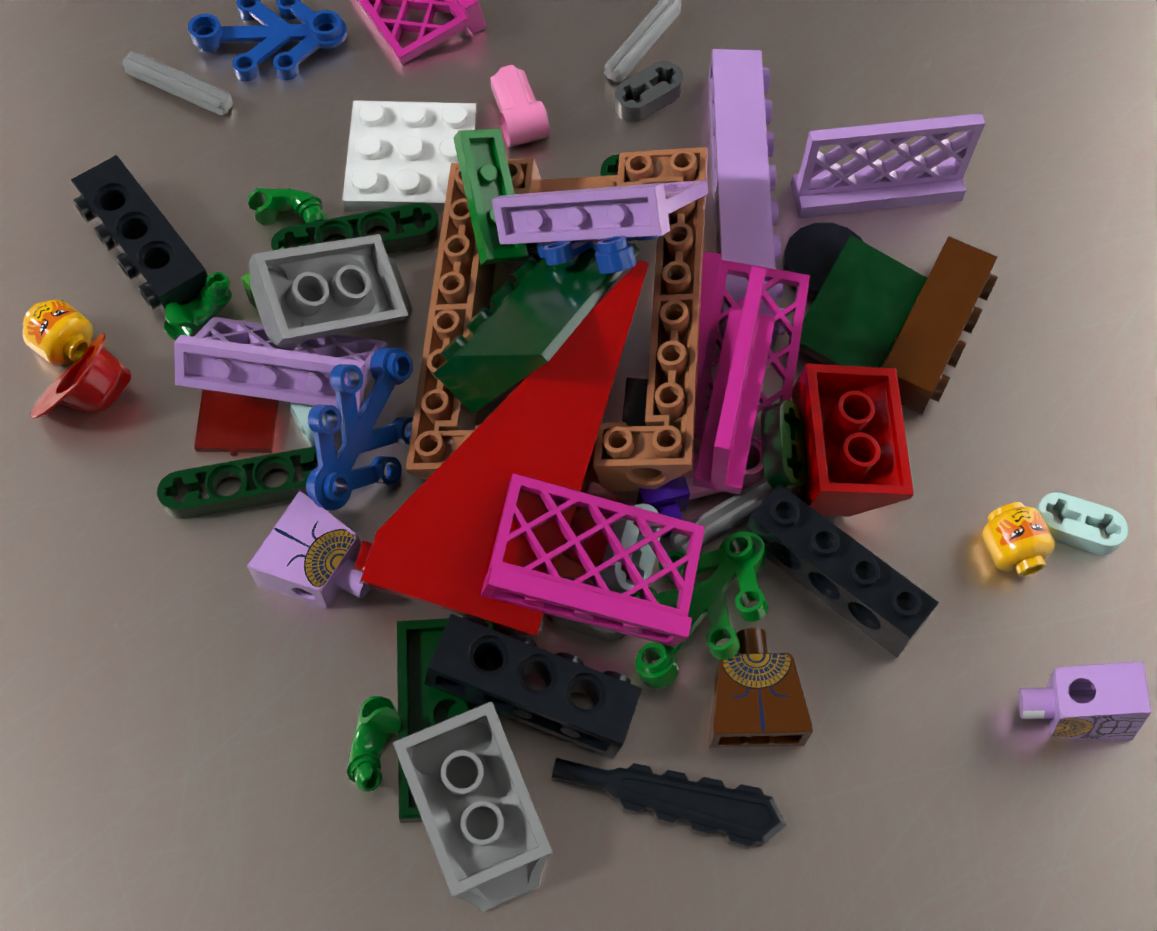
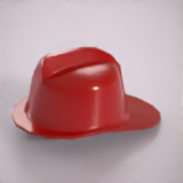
(88, 384)

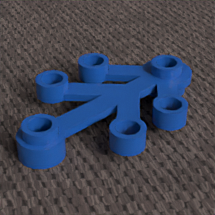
(318, 30)
(611, 253)
(388, 369)

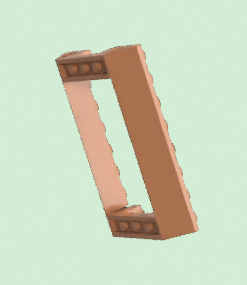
(622, 454)

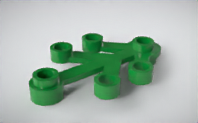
(709, 598)

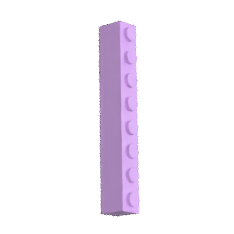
(742, 170)

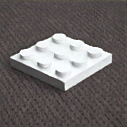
(402, 152)

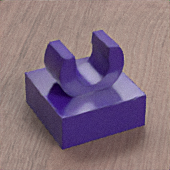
(667, 499)

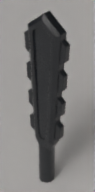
(707, 805)

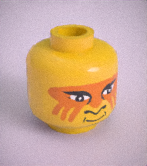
(57, 332)
(1018, 539)

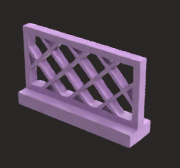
(890, 182)
(592, 212)
(252, 365)

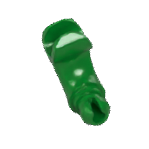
(273, 201)
(192, 316)
(375, 724)

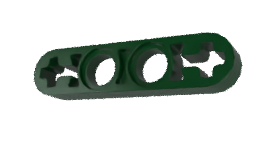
(358, 225)
(251, 492)

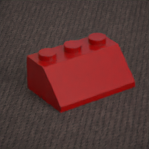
(853, 439)

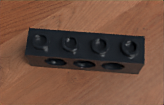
(140, 235)
(840, 571)
(547, 709)

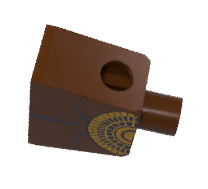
(758, 698)

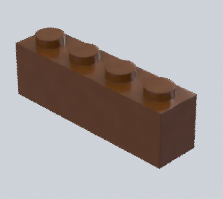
(937, 320)

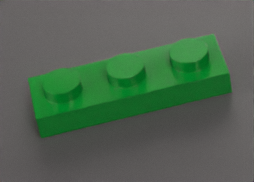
(485, 177)

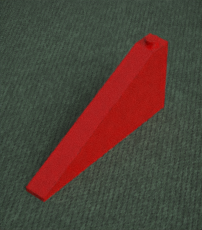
(543, 430)

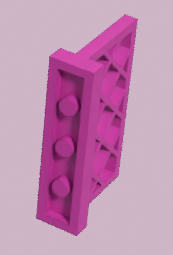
(465, 12)
(712, 295)
(736, 393)
(585, 602)

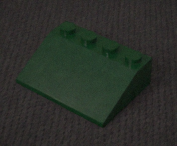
(522, 327)

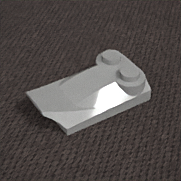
(326, 289)
(475, 807)

